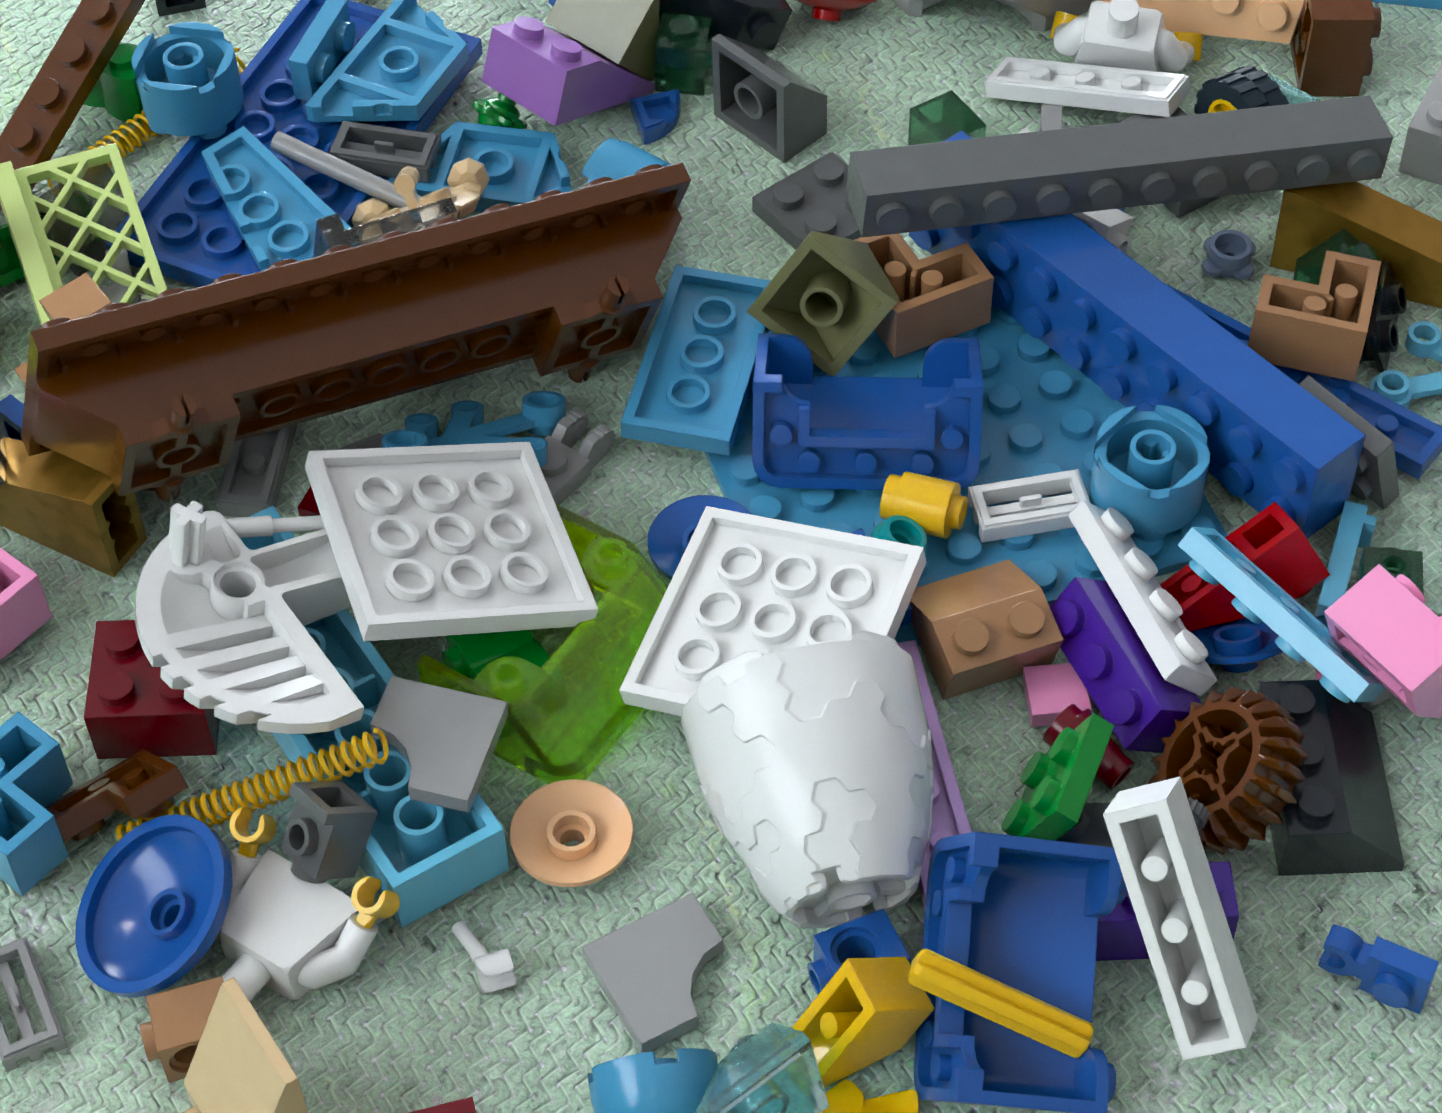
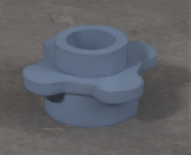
(1229, 255)

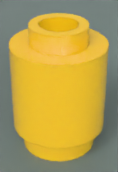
(927, 500)

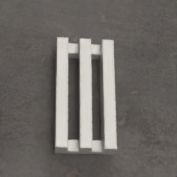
(1032, 511)

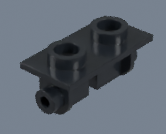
(1382, 330)

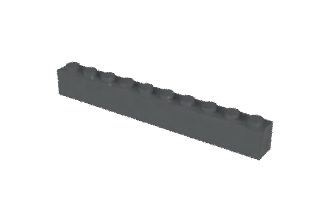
(1116, 165)

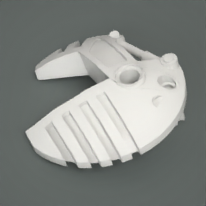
(235, 617)

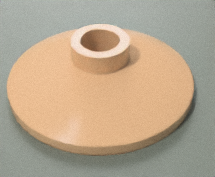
(567, 813)

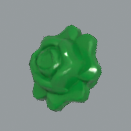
(498, 112)

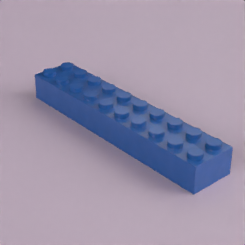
(1157, 348)

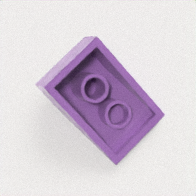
(555, 72)

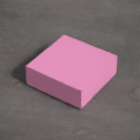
(1051, 690)

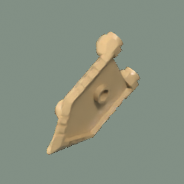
(466, 182)

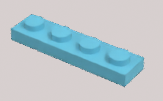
(1264, 600)

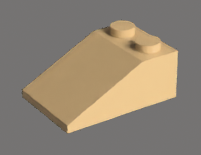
(240, 1063)

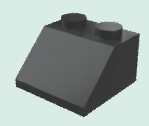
(765, 99)

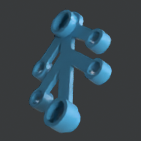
(539, 416)

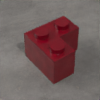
(134, 708)

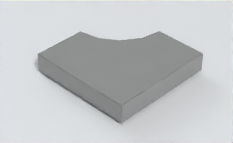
(443, 737)
(652, 970)

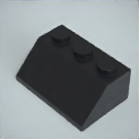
(1345, 803)

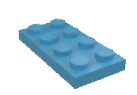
(697, 363)

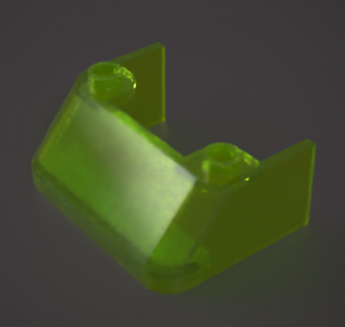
(572, 706)

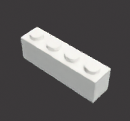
(1181, 918)

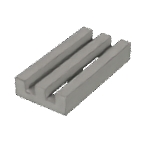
(31, 1043)

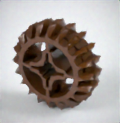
(1237, 760)

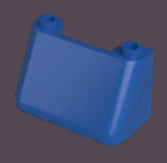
(865, 428)
(1030, 921)

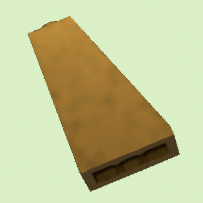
(1391, 228)
(69, 508)

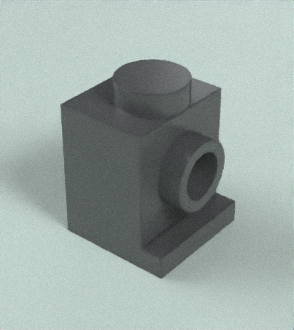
(327, 830)

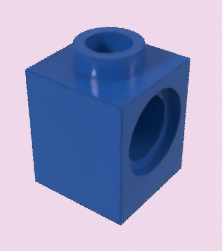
(860, 938)

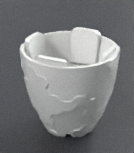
(818, 773)

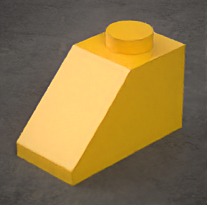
(863, 1015)

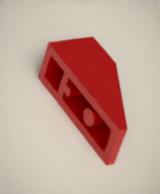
(1273, 546)

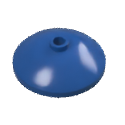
(154, 906)

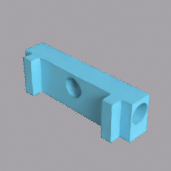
(1353, 531)

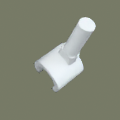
(492, 969)

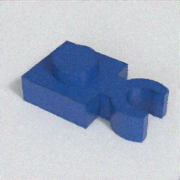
(1385, 969)

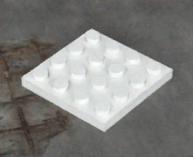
(448, 540)
(765, 590)

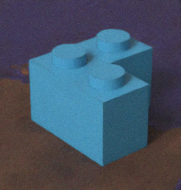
(30, 779)

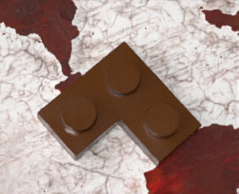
(136, 786)

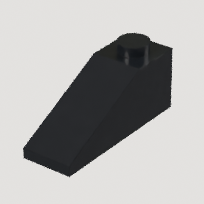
(747, 21)

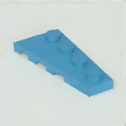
(265, 199)

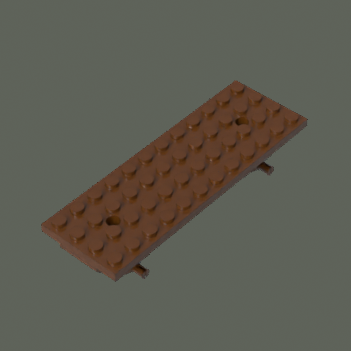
(183, 376)

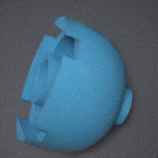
(652, 1084)

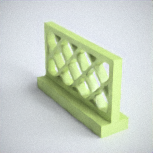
(37, 251)

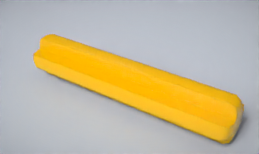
(1000, 1003)

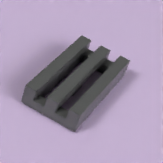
(386, 149)

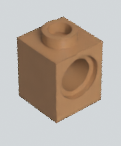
(178, 1024)

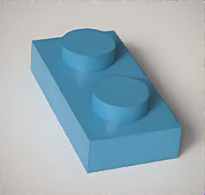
(321, 48)

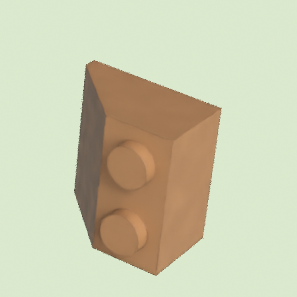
(983, 627)

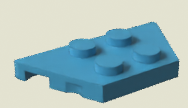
(392, 69)
(517, 161)

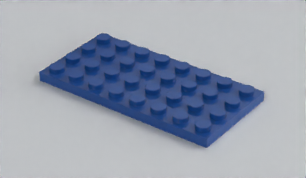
(183, 207)

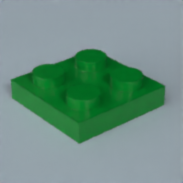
(1059, 782)

